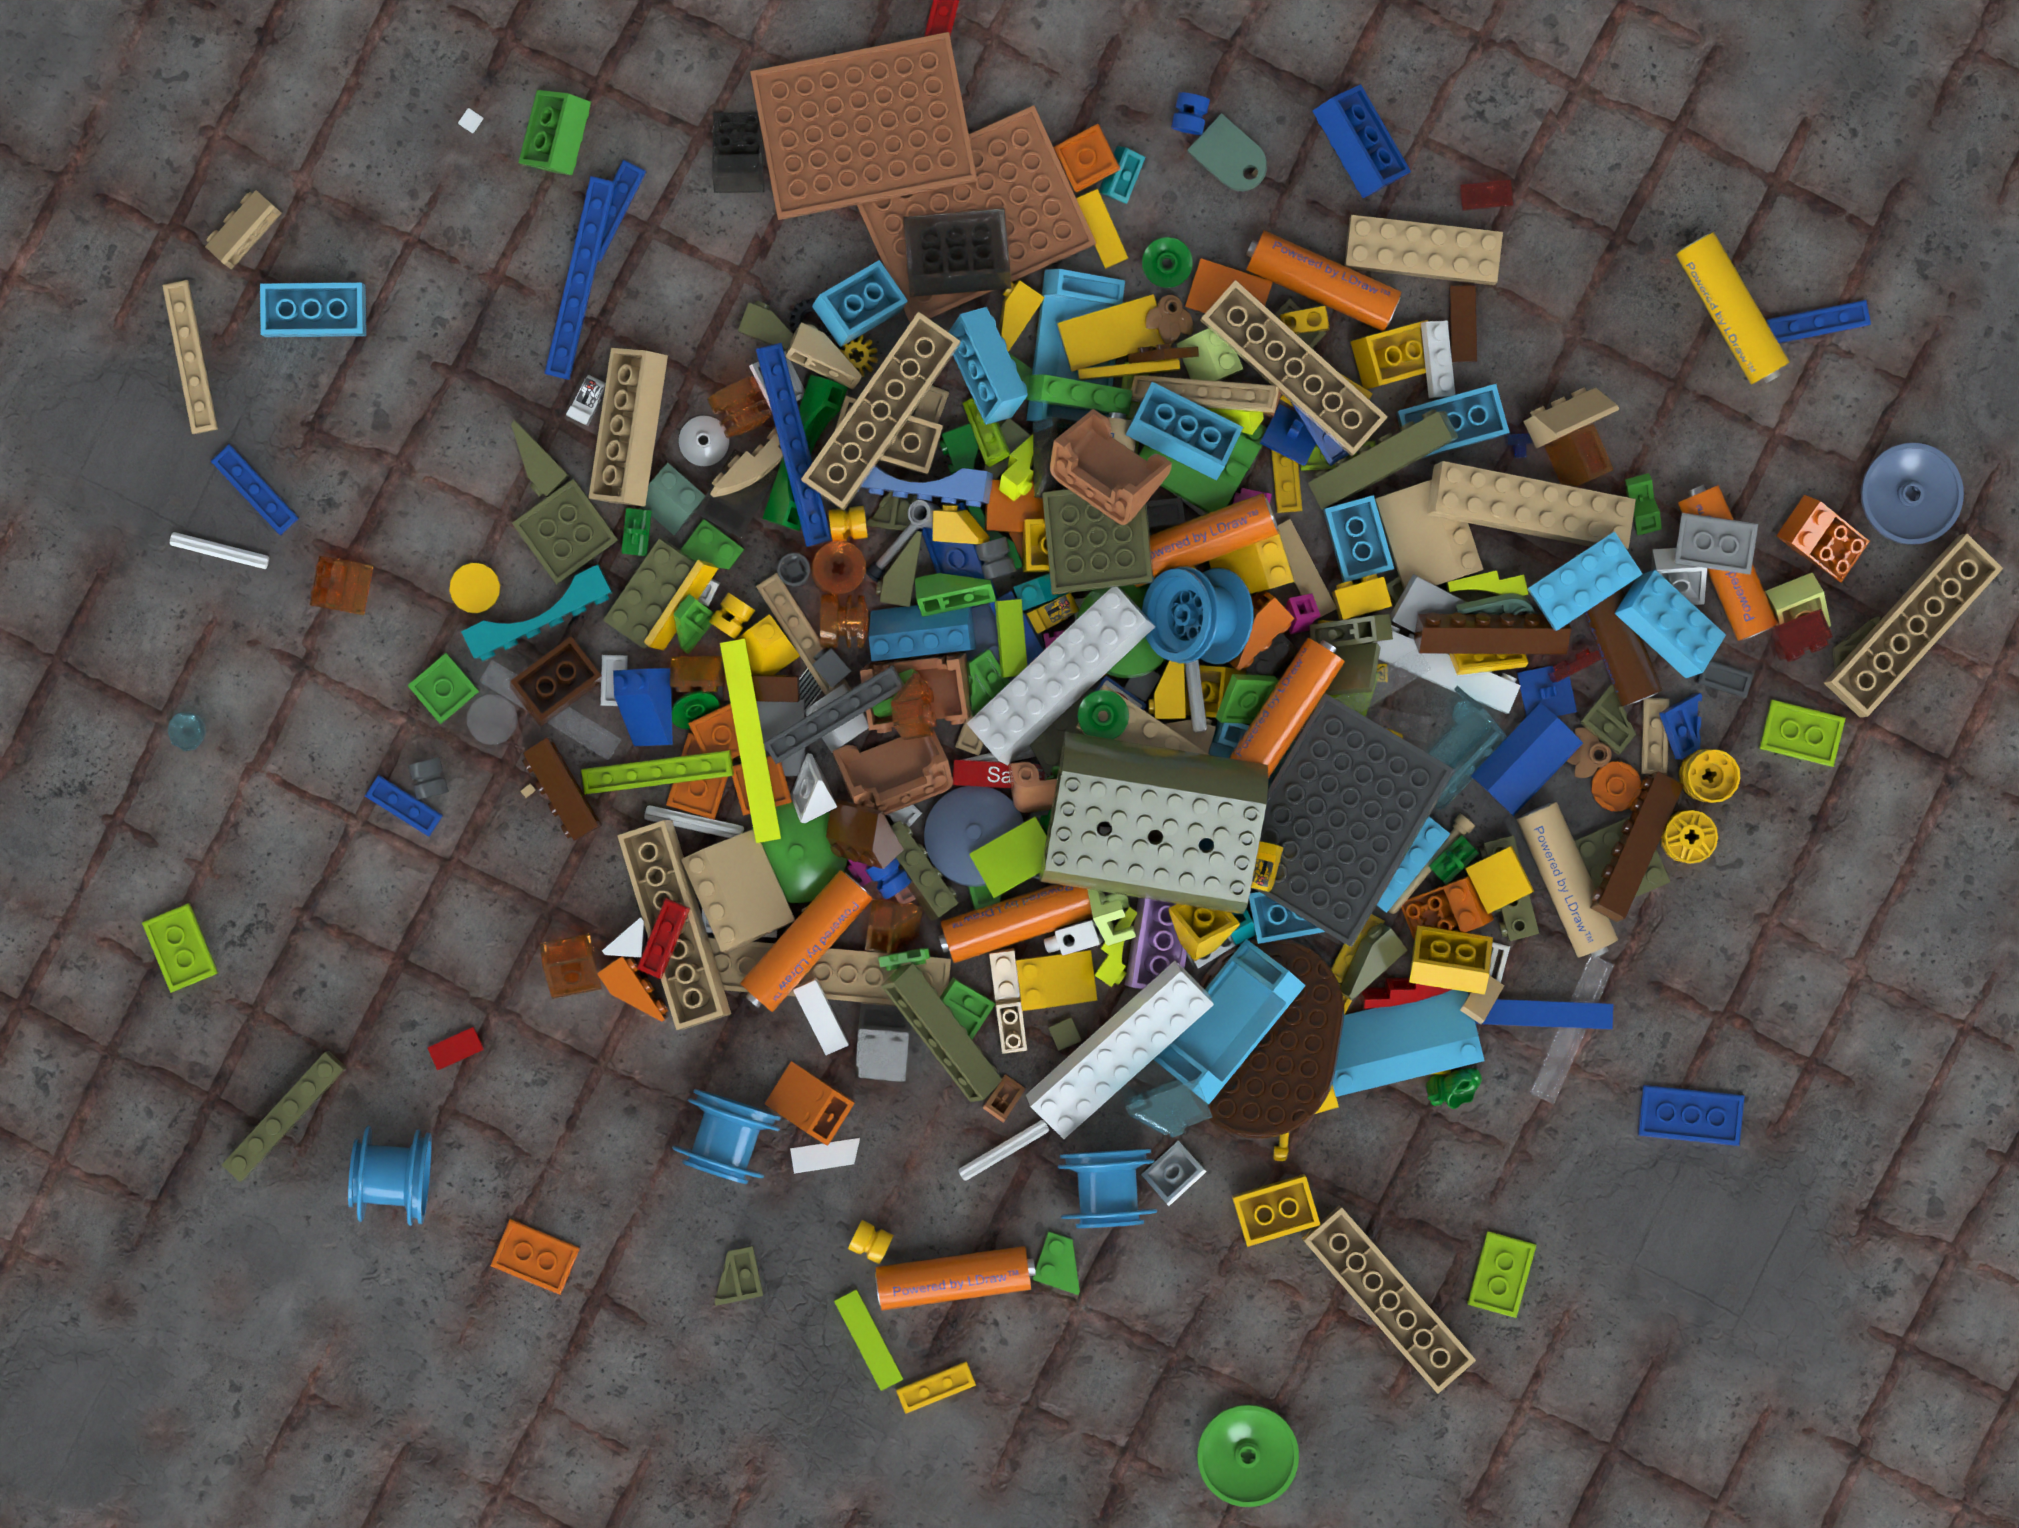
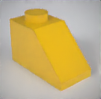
(957, 526)

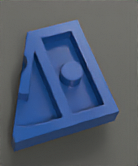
(1683, 726)

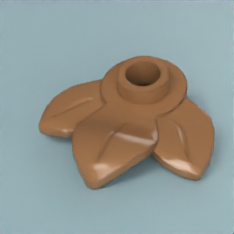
(1170, 323)
(1584, 757)

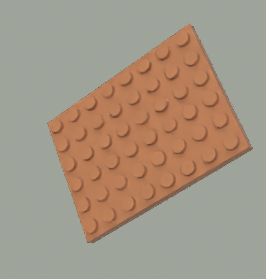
(863, 126)
(1013, 172)

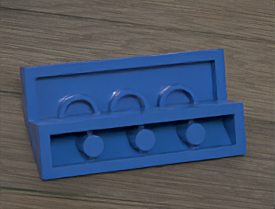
(1527, 759)

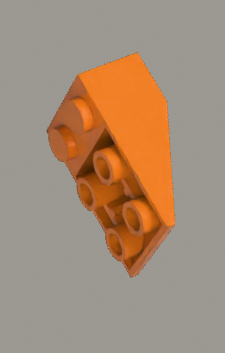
(1822, 537)
(1268, 621)
(1447, 908)
(627, 985)
(809, 1103)

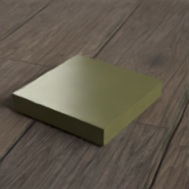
(1358, 671)

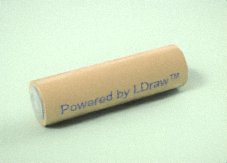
(1566, 879)

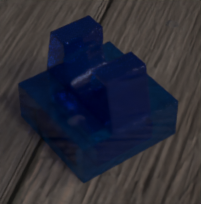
(1519, 442)

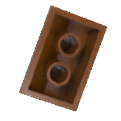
(862, 835)

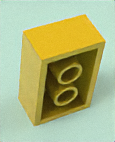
(1451, 959)
(1276, 1210)

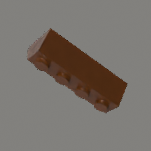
(562, 789)

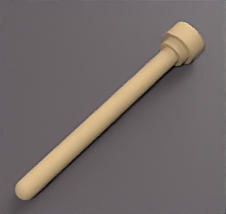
(1461, 827)

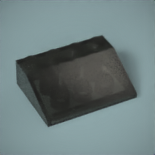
(957, 252)

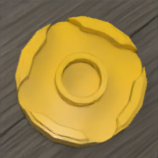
(474, 588)

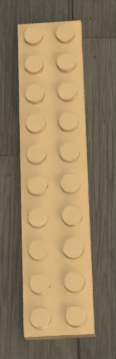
(840, 972)

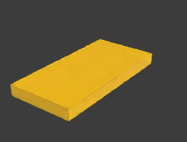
(1108, 333)

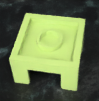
(1107, 909)

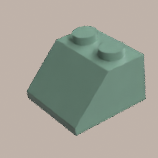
(672, 499)

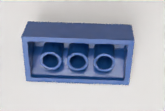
(1361, 141)

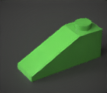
(949, 592)

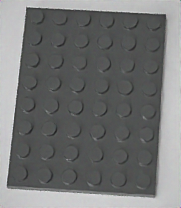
(1346, 816)

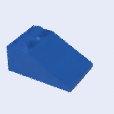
(645, 704)

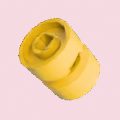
(848, 523)
(737, 608)
(871, 1242)

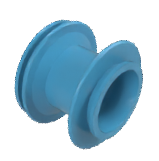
(1198, 615)
(726, 1136)
(390, 1175)
(1107, 1187)

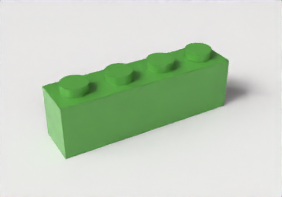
(1078, 394)

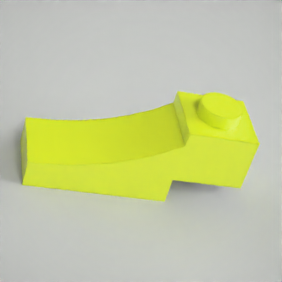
(1018, 476)
(1490, 583)
(1112, 968)

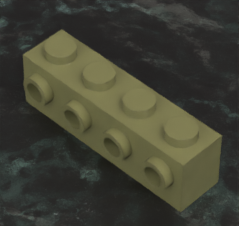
(926, 878)
(1518, 916)

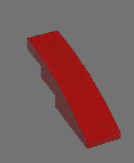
(1398, 992)

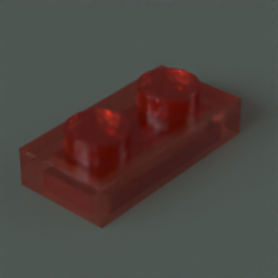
(1486, 195)
(1564, 669)

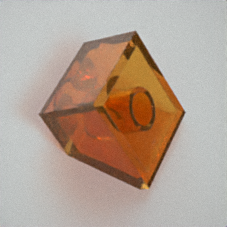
(570, 966)

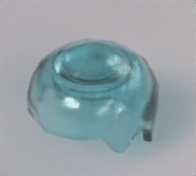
(187, 731)

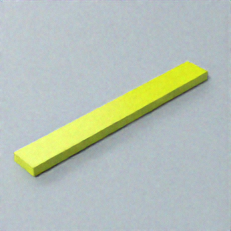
(750, 740)

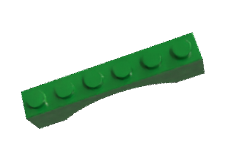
(819, 405)
(963, 450)

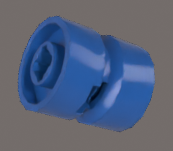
(1188, 122)
(890, 879)

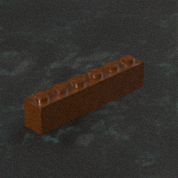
(1489, 634)
(1636, 846)

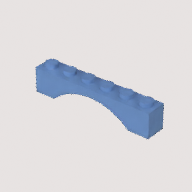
(964, 485)

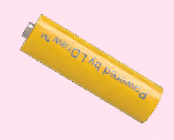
(1732, 309)

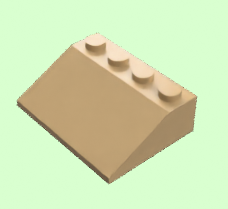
(1423, 543)
(738, 891)

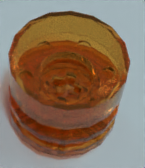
(740, 407)
(853, 569)
(842, 621)

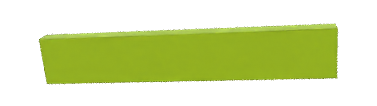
(657, 772)

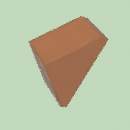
(1004, 1098)

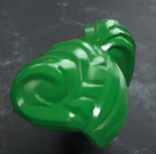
(1455, 1088)

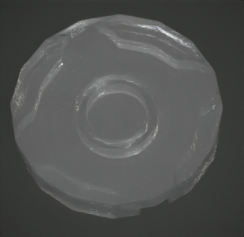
(492, 719)

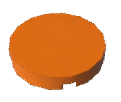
(1616, 786)

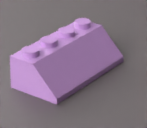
(1154, 944)

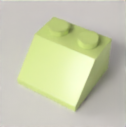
(1215, 357)
(1797, 599)

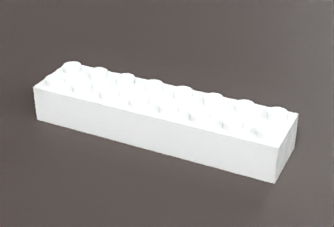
(1060, 675)
(1119, 1049)

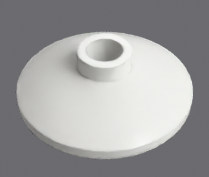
(703, 454)

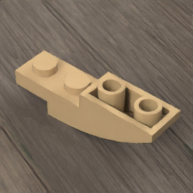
(749, 467)
(1008, 1000)

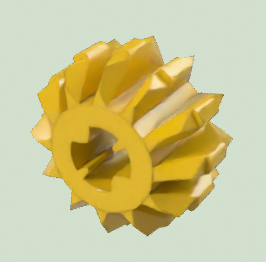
(861, 349)

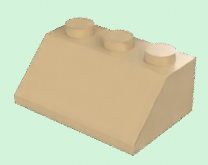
(242, 229)
(1568, 415)

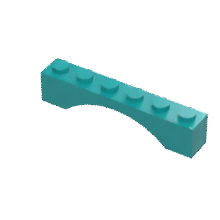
(585, 589)

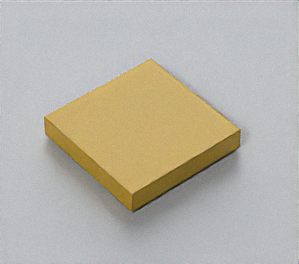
(1499, 879)

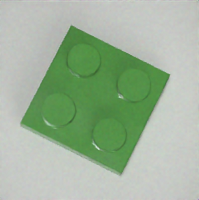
(443, 688)
(1245, 698)

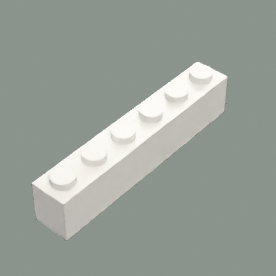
(1482, 687)

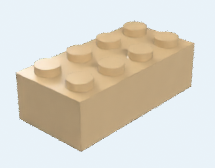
(912, 447)

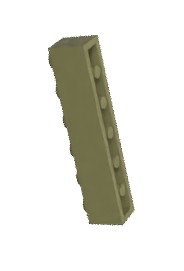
(1383, 459)
(941, 1032)
(284, 1116)

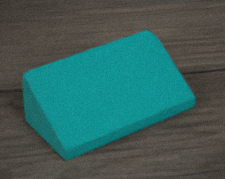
(1121, 183)

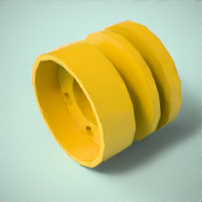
(1720, 785)
(1678, 847)

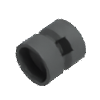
(995, 558)
(794, 569)
(428, 778)

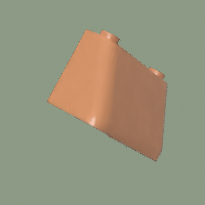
(1104, 469)
(944, 674)
(894, 773)
(1028, 791)

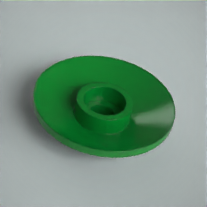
(1169, 249)
(1110, 703)
(693, 707)

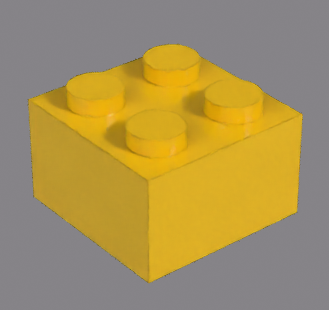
(1361, 598)

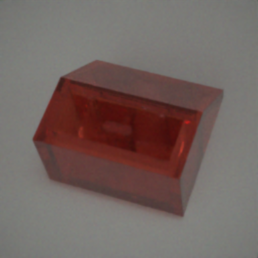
(1801, 635)

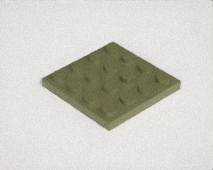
(1091, 548)

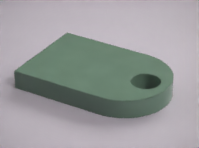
(1228, 153)
(1500, 604)

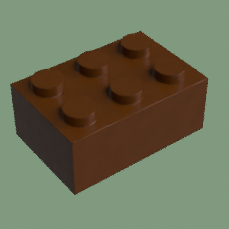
(555, 681)

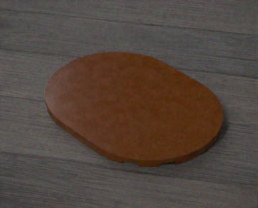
(1297, 1058)

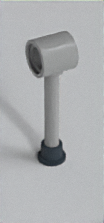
(915, 515)

